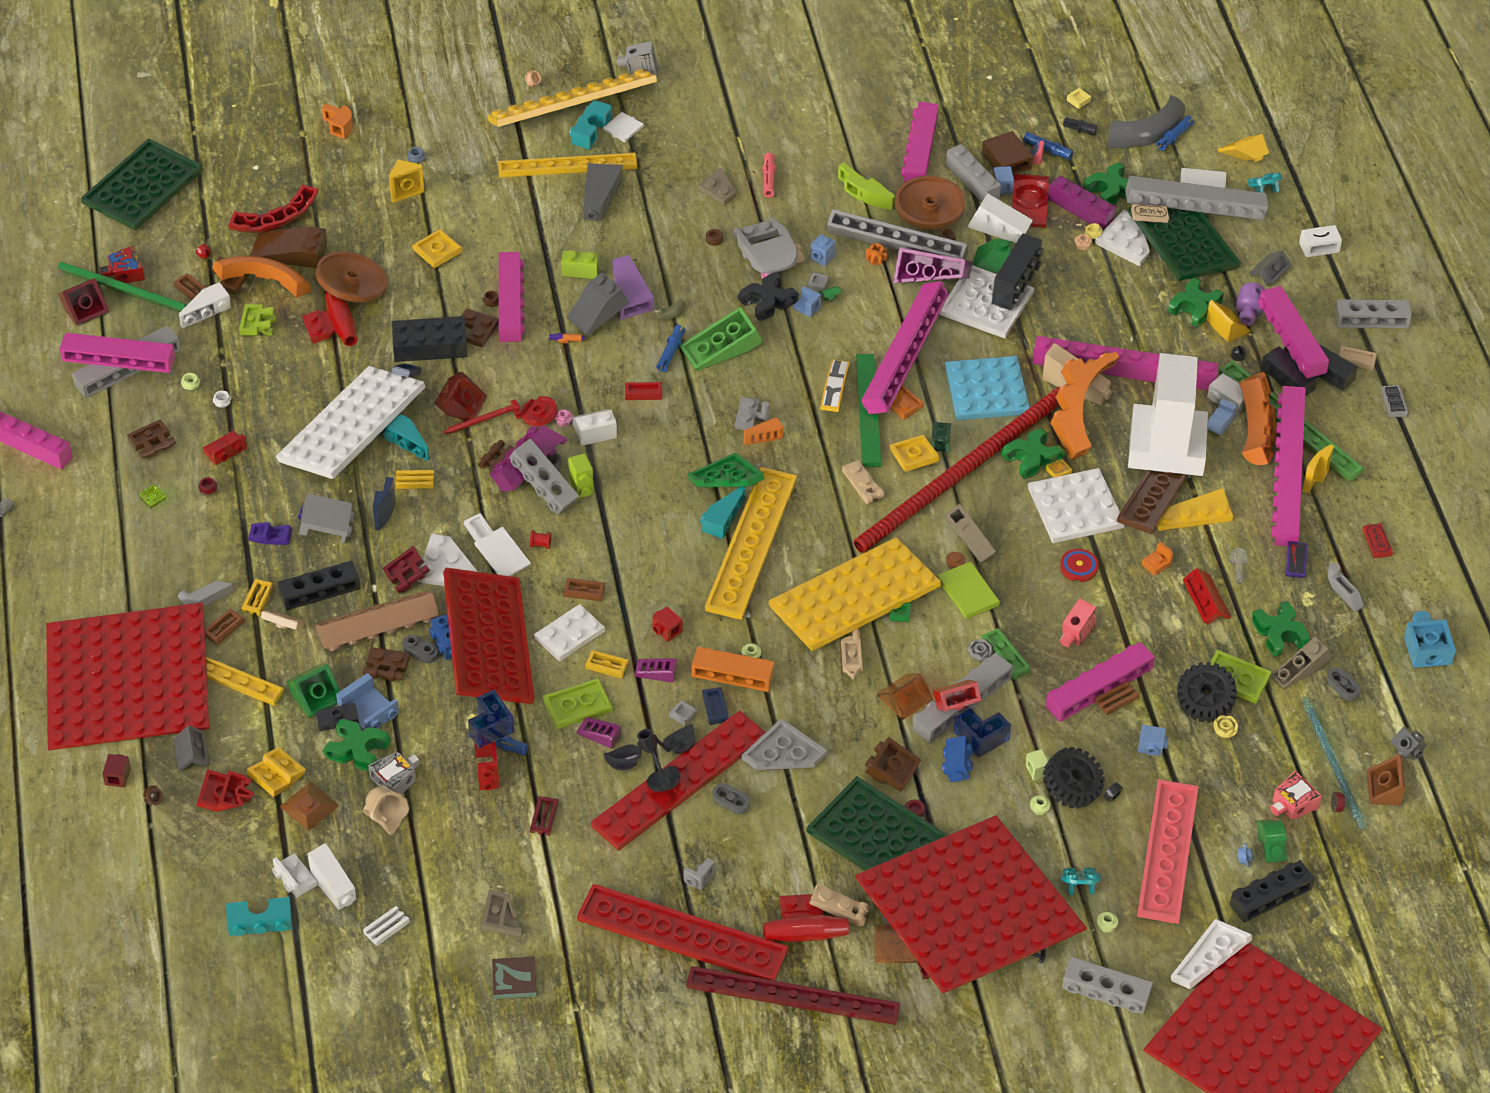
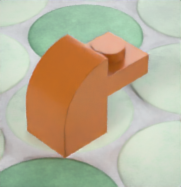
(339, 120)

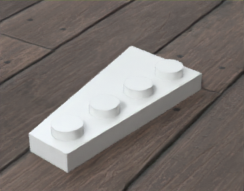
(1210, 951)

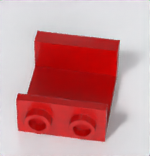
(487, 771)

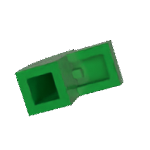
(1273, 836)

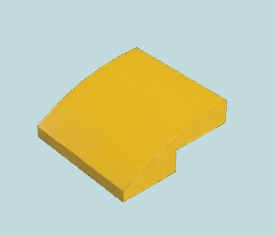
(1318, 468)
(276, 771)

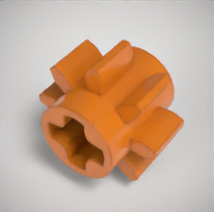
(876, 254)

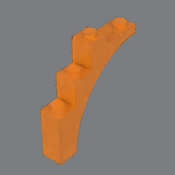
(1069, 421)

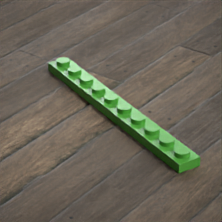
(1312, 437)

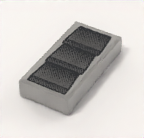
(1394, 401)

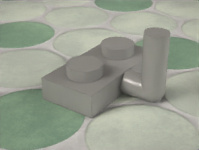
(749, 413)

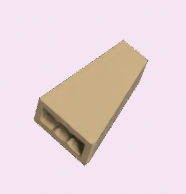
(1053, 365)

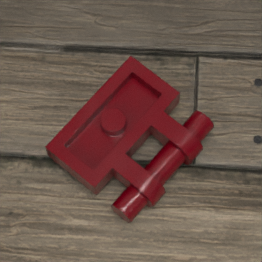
(402, 566)

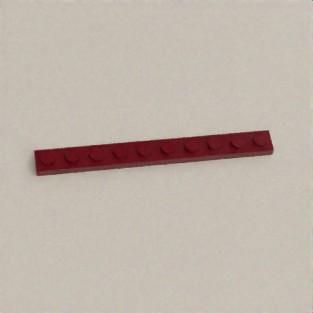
(793, 995)

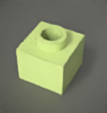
(1035, 764)

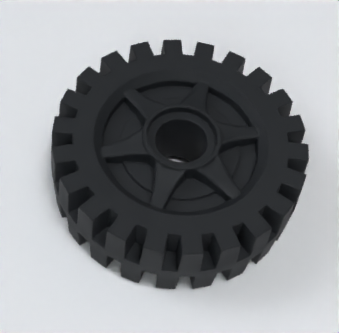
(1206, 678)
(1073, 777)

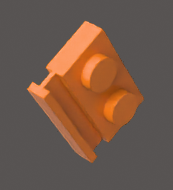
(906, 403)

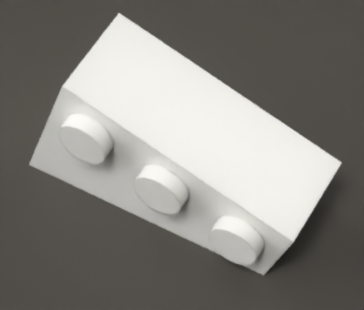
(999, 220)

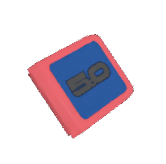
(1037, 153)

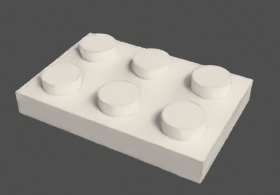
(569, 632)

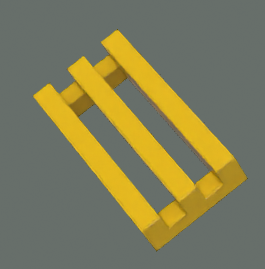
(415, 476)
(270, 586)
(606, 665)

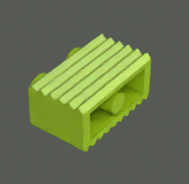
(580, 264)
(581, 475)

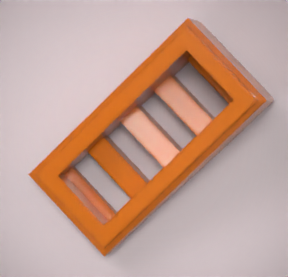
(764, 432)

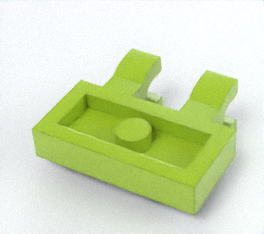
(252, 317)

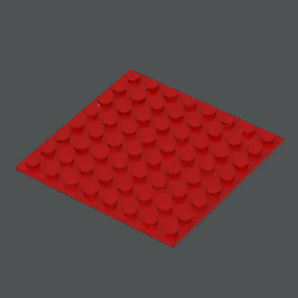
(126, 676)
(970, 903)
(1262, 1031)

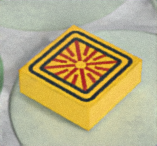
(1058, 469)

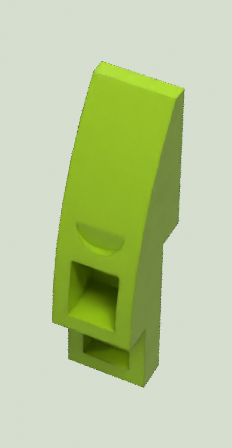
(865, 190)

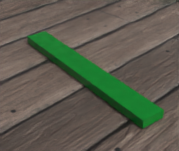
(122, 287)
(868, 422)

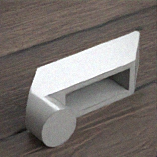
(1344, 588)
(207, 593)

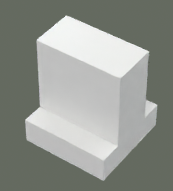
(1170, 432)

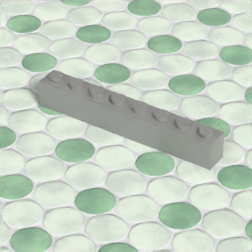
(1196, 197)
(892, 235)

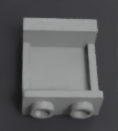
(326, 516)

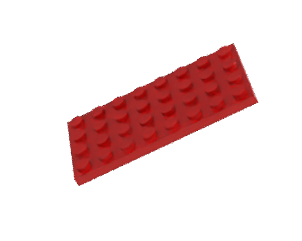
(488, 635)

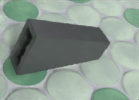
(600, 188)

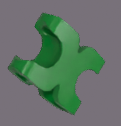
(1110, 184)
(1194, 302)
(1032, 453)
(1280, 628)
(356, 744)

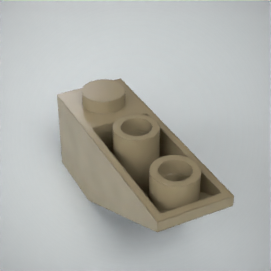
(969, 533)
(1303, 663)

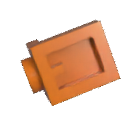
(1159, 559)

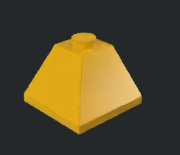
(1247, 148)

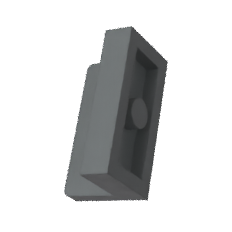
(1272, 267)
(191, 748)

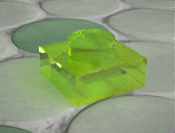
(152, 496)

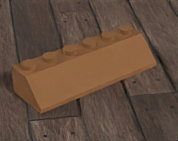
(377, 619)

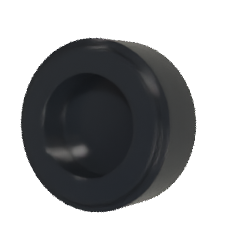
(1113, 792)

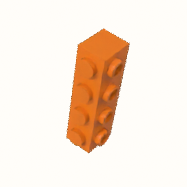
(733, 669)

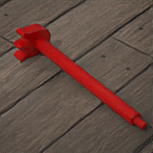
(514, 406)

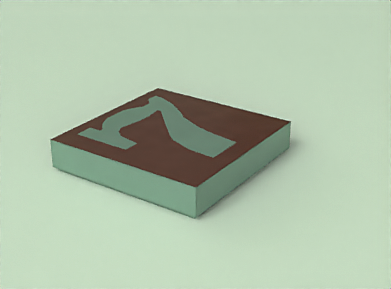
(514, 977)

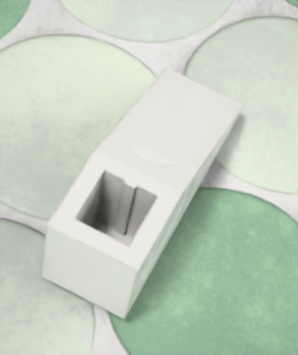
(206, 304)

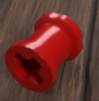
(540, 539)

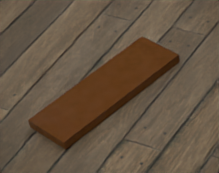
(1151, 500)

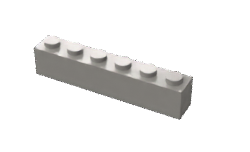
(96, 378)
(989, 676)

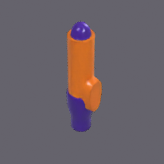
(565, 338)

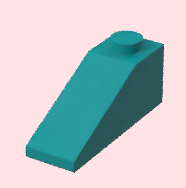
(722, 513)

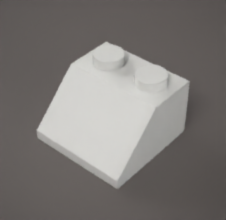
(595, 427)

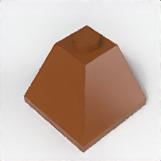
(309, 806)

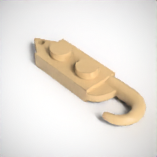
(852, 654)

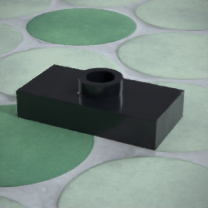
(329, 717)

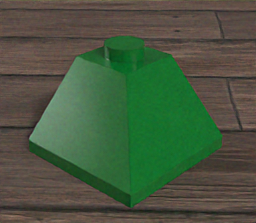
(992, 255)

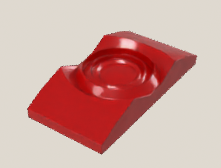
(1031, 197)

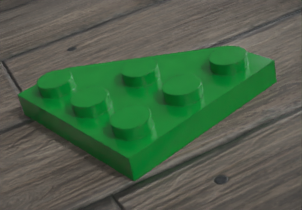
(727, 472)

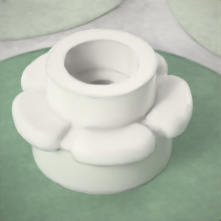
(222, 399)

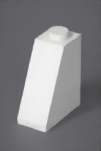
(331, 877)

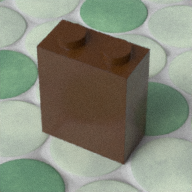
(1007, 151)

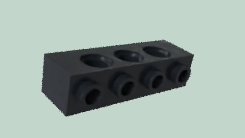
(319, 585)

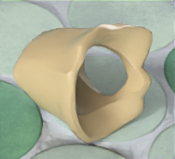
(386, 808)

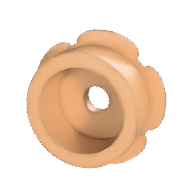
(533, 78)
(1083, 242)

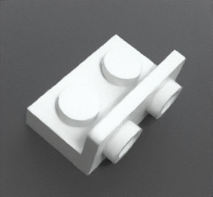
(294, 875)

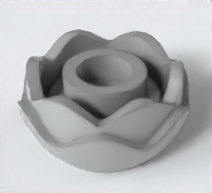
(982, 645)

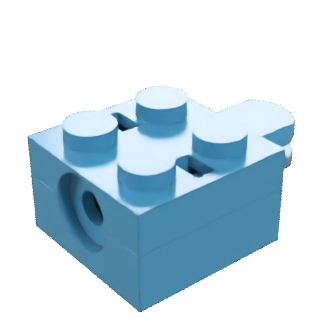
(1429, 641)

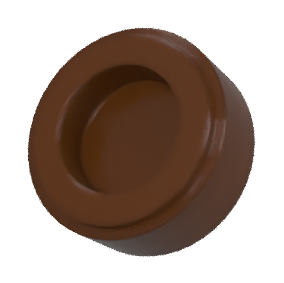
(714, 237)

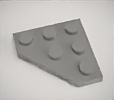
(784, 749)

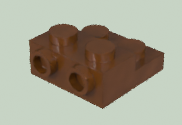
(892, 764)

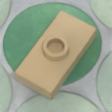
(282, 620)

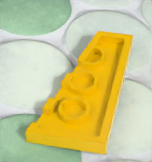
(1198, 511)

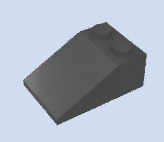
(597, 304)

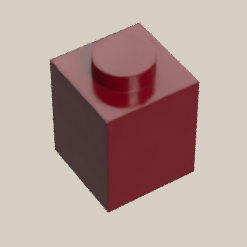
(116, 770)

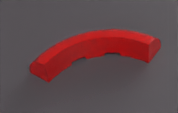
(277, 217)

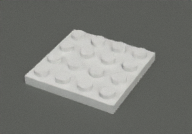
(972, 305)
(1075, 505)

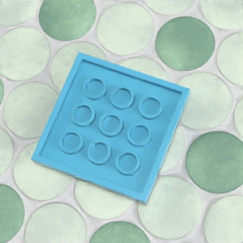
(986, 388)

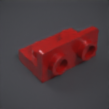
(225, 447)

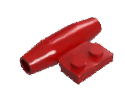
(336, 319)
(803, 922)

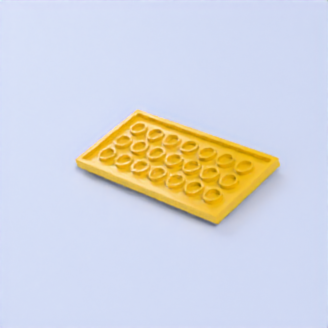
(854, 593)

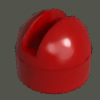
(203, 251)

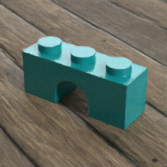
(585, 131)
(276, 917)

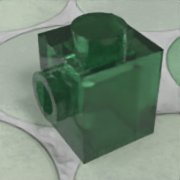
(941, 436)

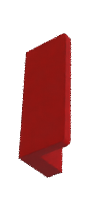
(1206, 596)

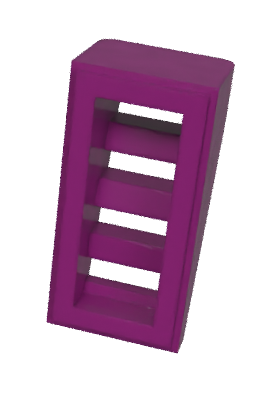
(661, 675)
(607, 740)

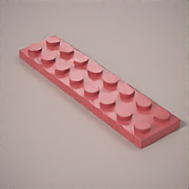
(1167, 851)

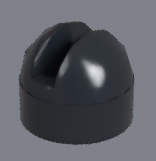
(1235, 353)

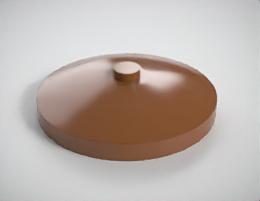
(930, 202)
(351, 276)

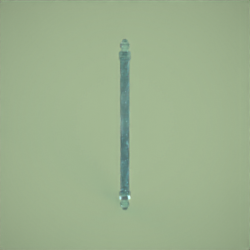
(1357, 814)

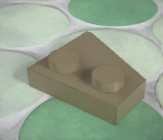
(718, 187)
(500, 915)

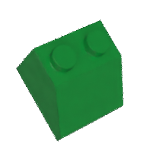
(314, 689)

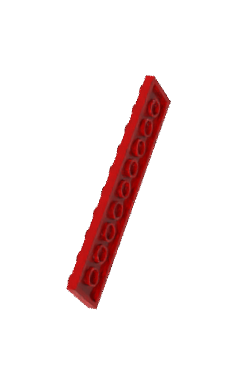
(696, 767)
(682, 933)

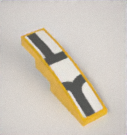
(835, 385)

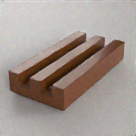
(186, 288)
(583, 590)
(226, 628)
(1114, 695)

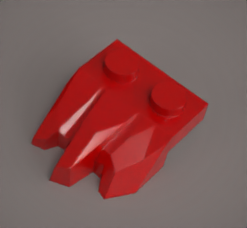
(224, 791)

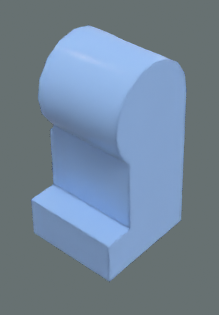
(1222, 417)

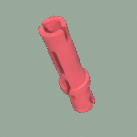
(769, 169)

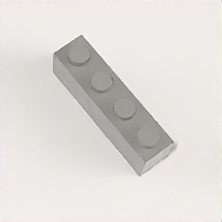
(972, 173)

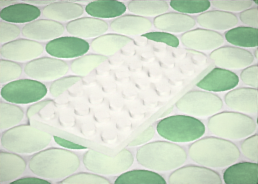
(350, 422)

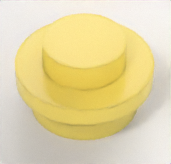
(1093, 231)

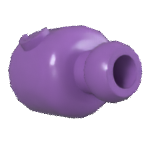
(1248, 304)

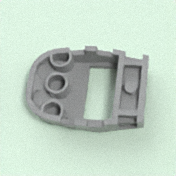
(769, 255)

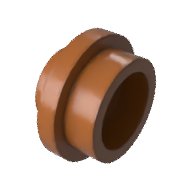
(955, 559)

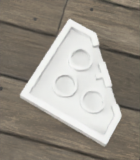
(1125, 239)
(443, 553)

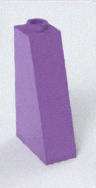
(633, 286)

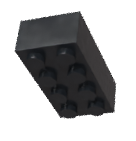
(1017, 272)
(429, 339)

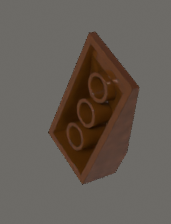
(292, 246)

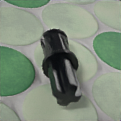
(1081, 126)

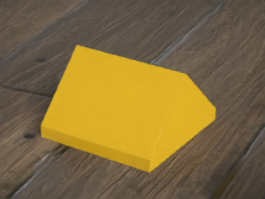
(405, 180)
(1225, 322)

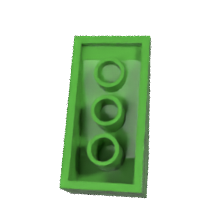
(722, 341)

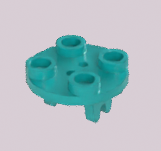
(1269, 179)
(1073, 877)

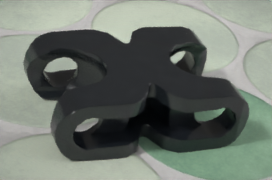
(768, 296)

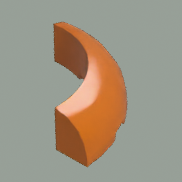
(263, 268)
(1260, 419)

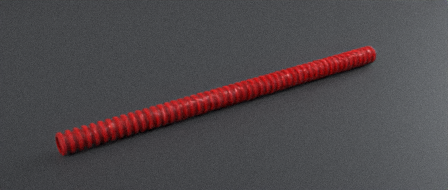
(956, 472)

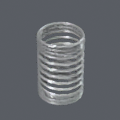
(8, 506)

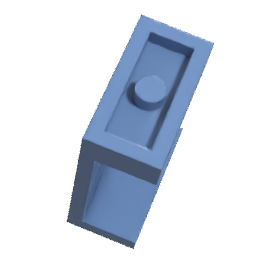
(371, 705)

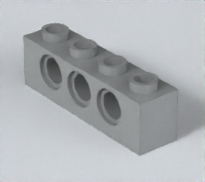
(1372, 313)
(542, 466)
(1116, 981)

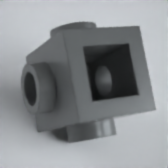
(1409, 743)

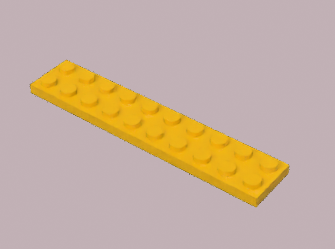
(575, 96)
(750, 544)

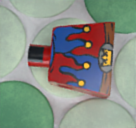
(124, 266)

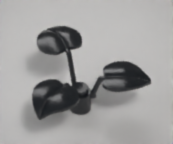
(662, 780)

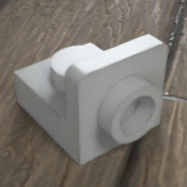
(702, 874)

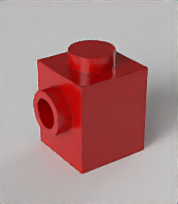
(667, 624)

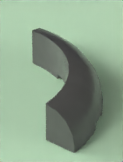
(1147, 130)

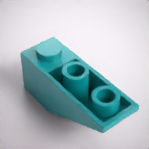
(405, 434)

